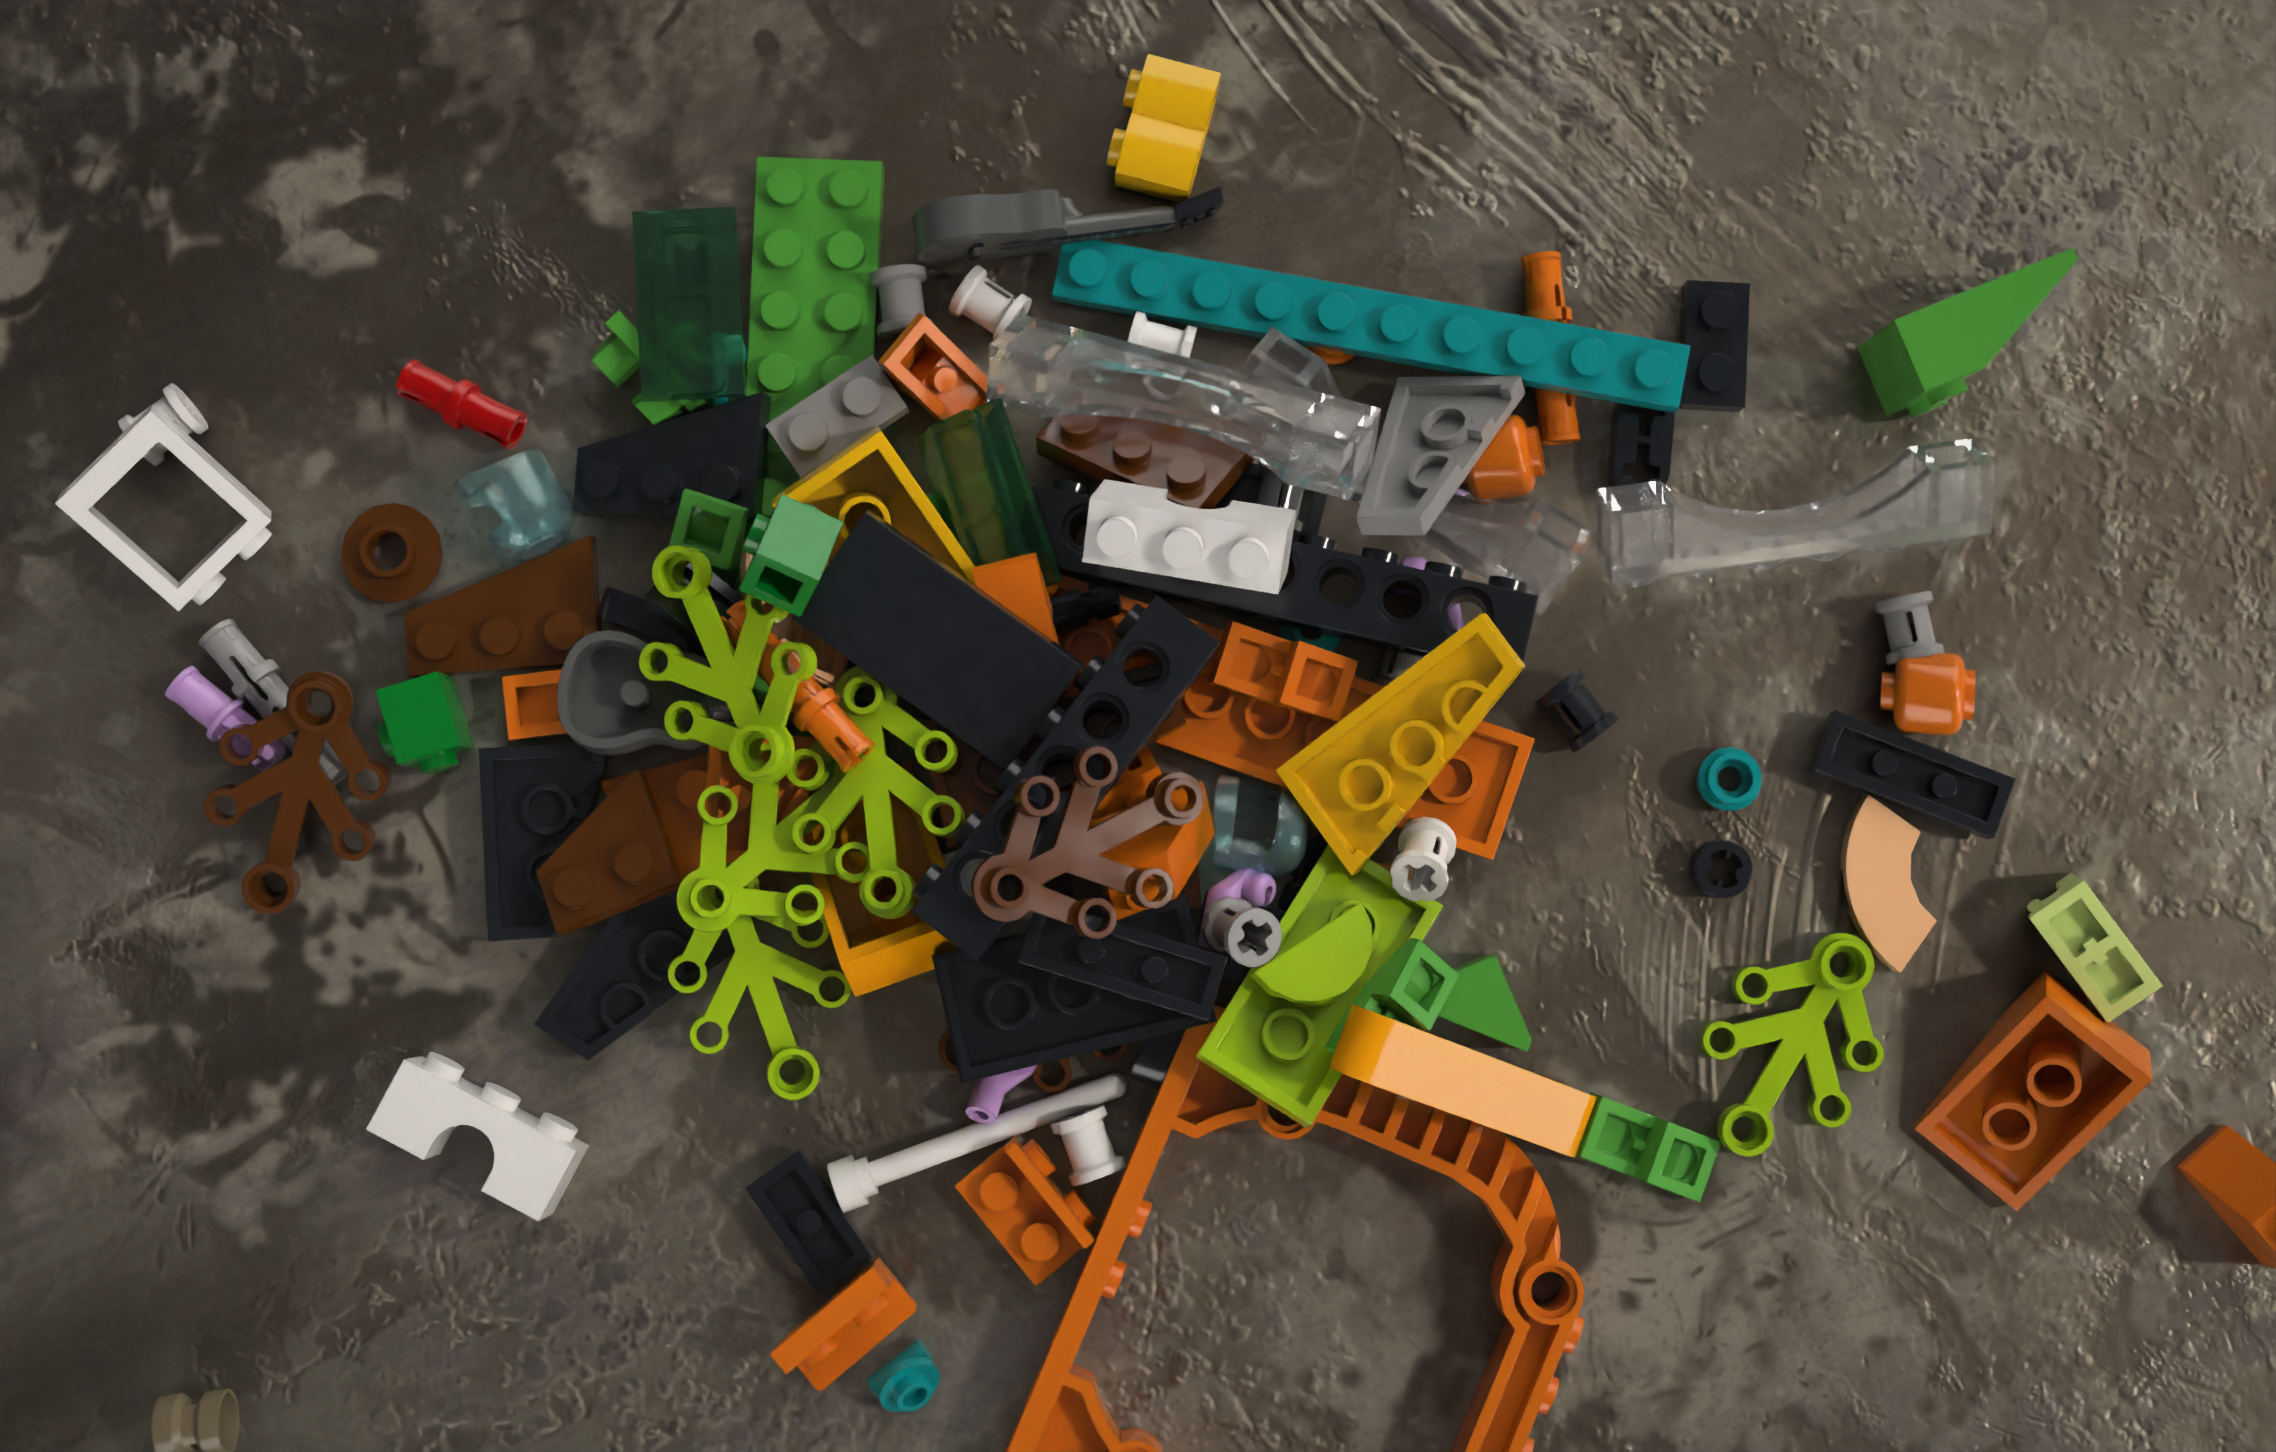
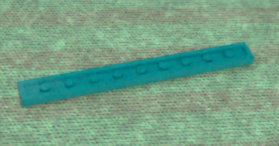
(1373, 323)

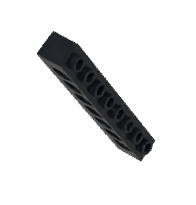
(1301, 603)

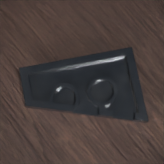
(706, 451)
(528, 811)
(624, 976)

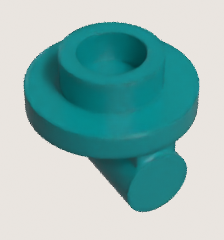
(906, 1380)

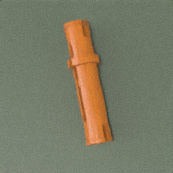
(1547, 301)
(813, 706)

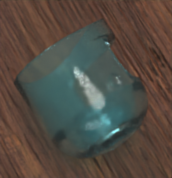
(528, 501)
(1258, 828)

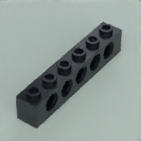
(1181, 654)

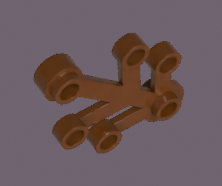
(302, 781)
(1078, 848)

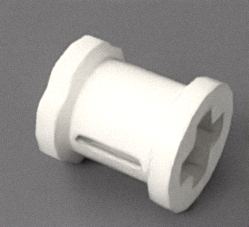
(987, 302)
(1162, 336)
(180, 410)
(1430, 868)
(1088, 1145)

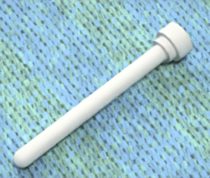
(859, 1178)

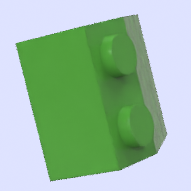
(1932, 351)

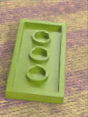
(1279, 1044)

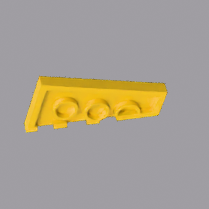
(1391, 747)

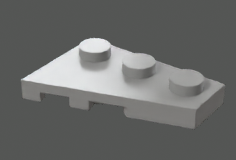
(1430, 446)

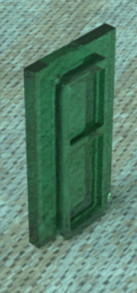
(689, 304)
(985, 488)

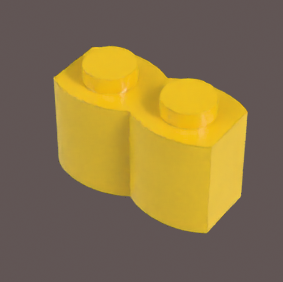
(1166, 128)

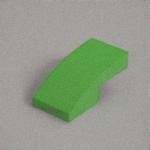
(712, 528)
(1405, 988)
(1648, 1148)

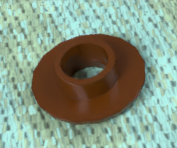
(416, 570)

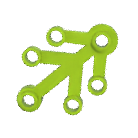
(730, 673)
(874, 781)
(769, 849)
(754, 966)
(1800, 1035)

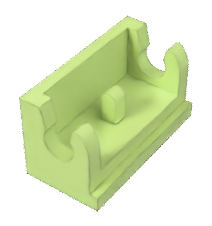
(2092, 948)

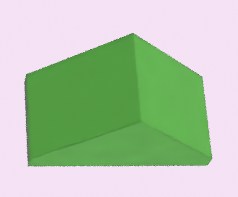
(1486, 1004)

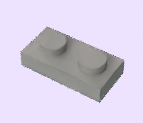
(837, 416)

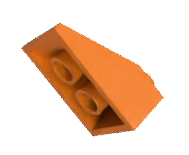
(2035, 1090)

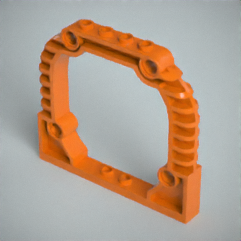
(1065, 1403)

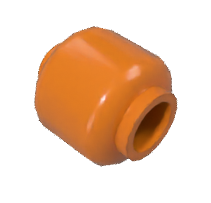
(1508, 463)
(1929, 694)

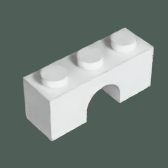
(1225, 546)
(530, 1154)

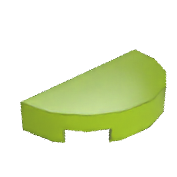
(1322, 963)

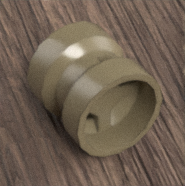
(195, 1423)

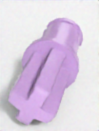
(219, 714)

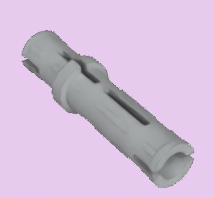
(258, 682)

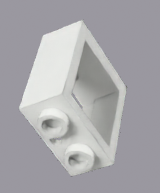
(117, 460)

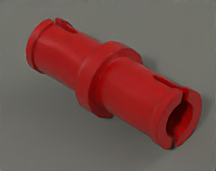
(461, 404)

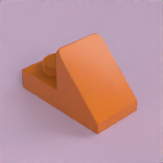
(933, 370)

